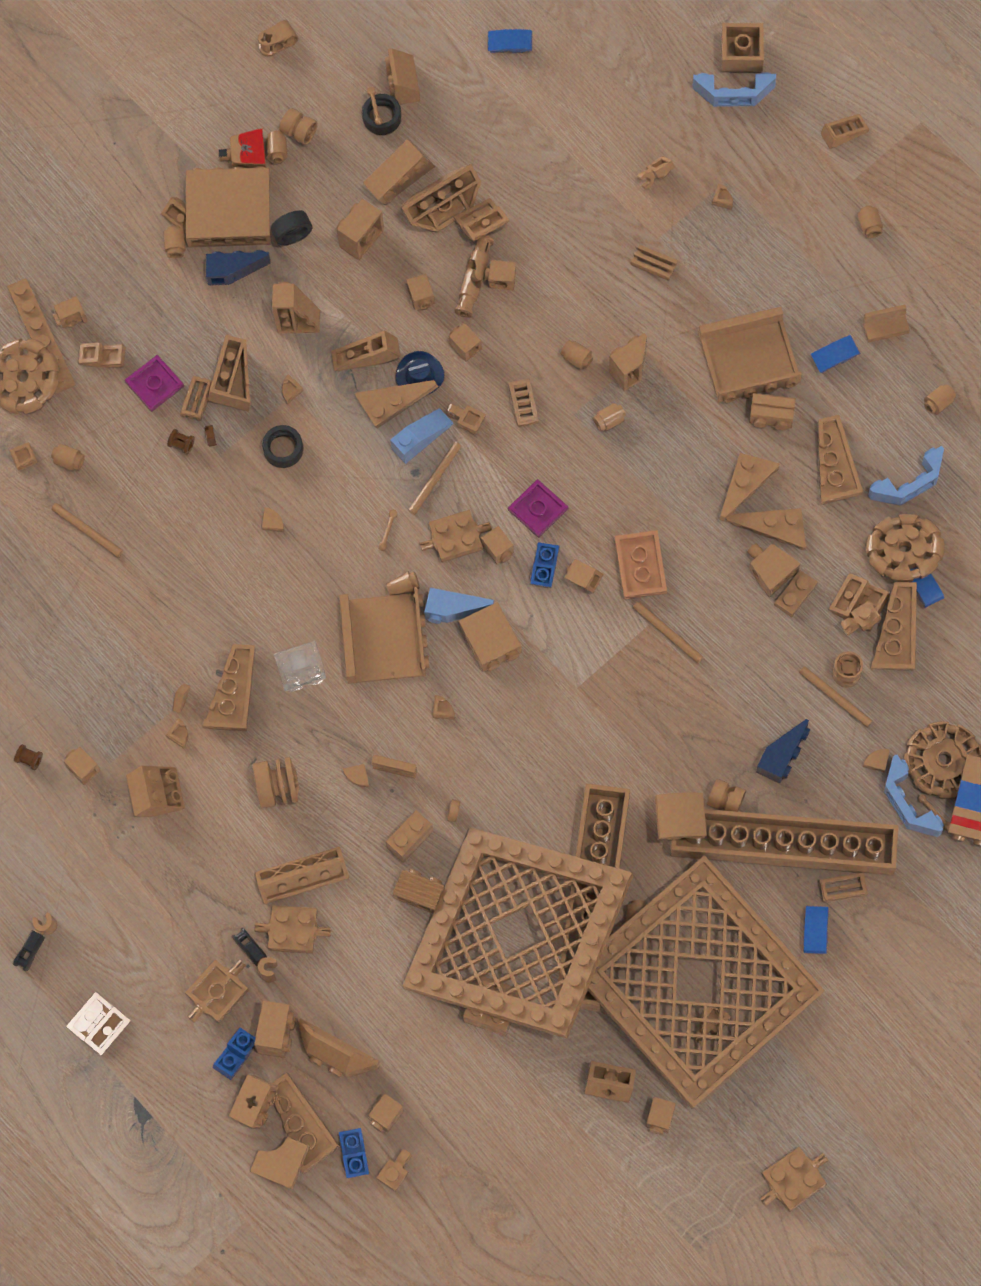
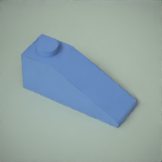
(419, 435)
(452, 606)

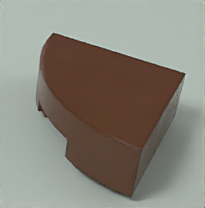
(210, 436)

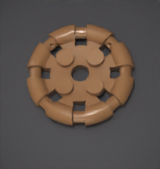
(36, 376)
(909, 537)
(932, 750)

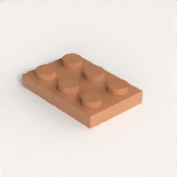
(640, 564)

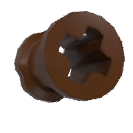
(186, 444)
(28, 757)

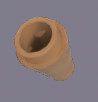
(403, 583)

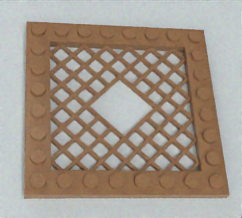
(747, 923)
(575, 984)

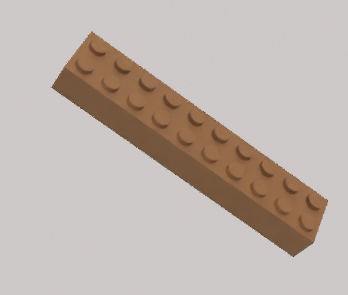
(601, 842)
(794, 842)

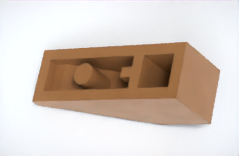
(366, 352)

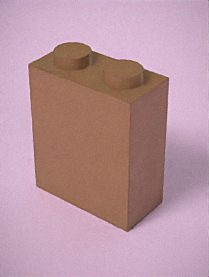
(490, 637)

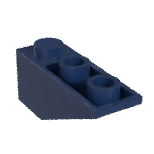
(231, 267)
(778, 755)

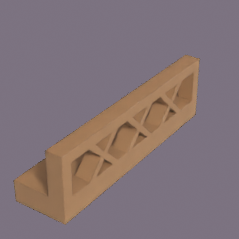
(302, 877)

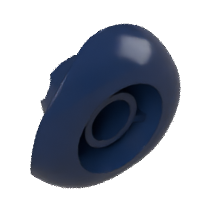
(419, 367)

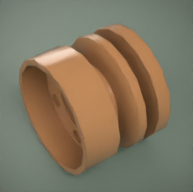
(275, 782)

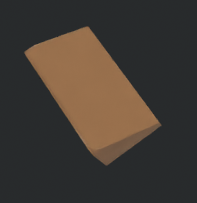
(175, 212)

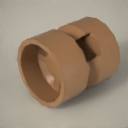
(298, 126)
(847, 669)
(725, 796)

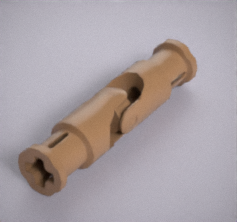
(475, 271)

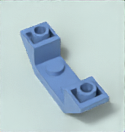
(704, 85)
(886, 492)
(927, 823)

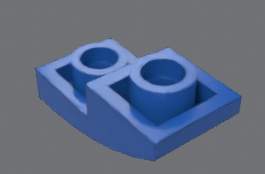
(510, 40)
(835, 353)
(544, 564)
(928, 590)
(816, 929)
(235, 1054)
(353, 1152)

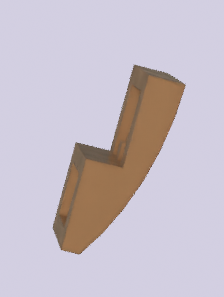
(102, 356)

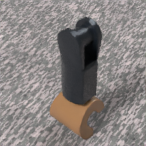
(35, 941)
(256, 955)

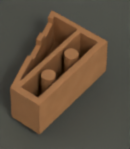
(398, 172)
(294, 310)
(231, 378)

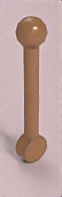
(371, 92)
(392, 514)
(922, 799)

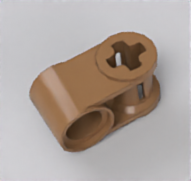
(277, 37)

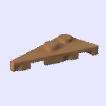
(389, 402)
(747, 477)
(777, 524)

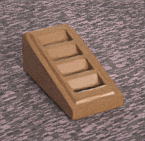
(834, 138)
(524, 385)

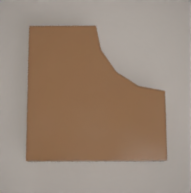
(281, 1164)

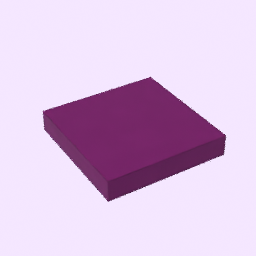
(154, 383)
(538, 508)

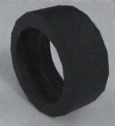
(384, 128)
(291, 227)
(278, 431)

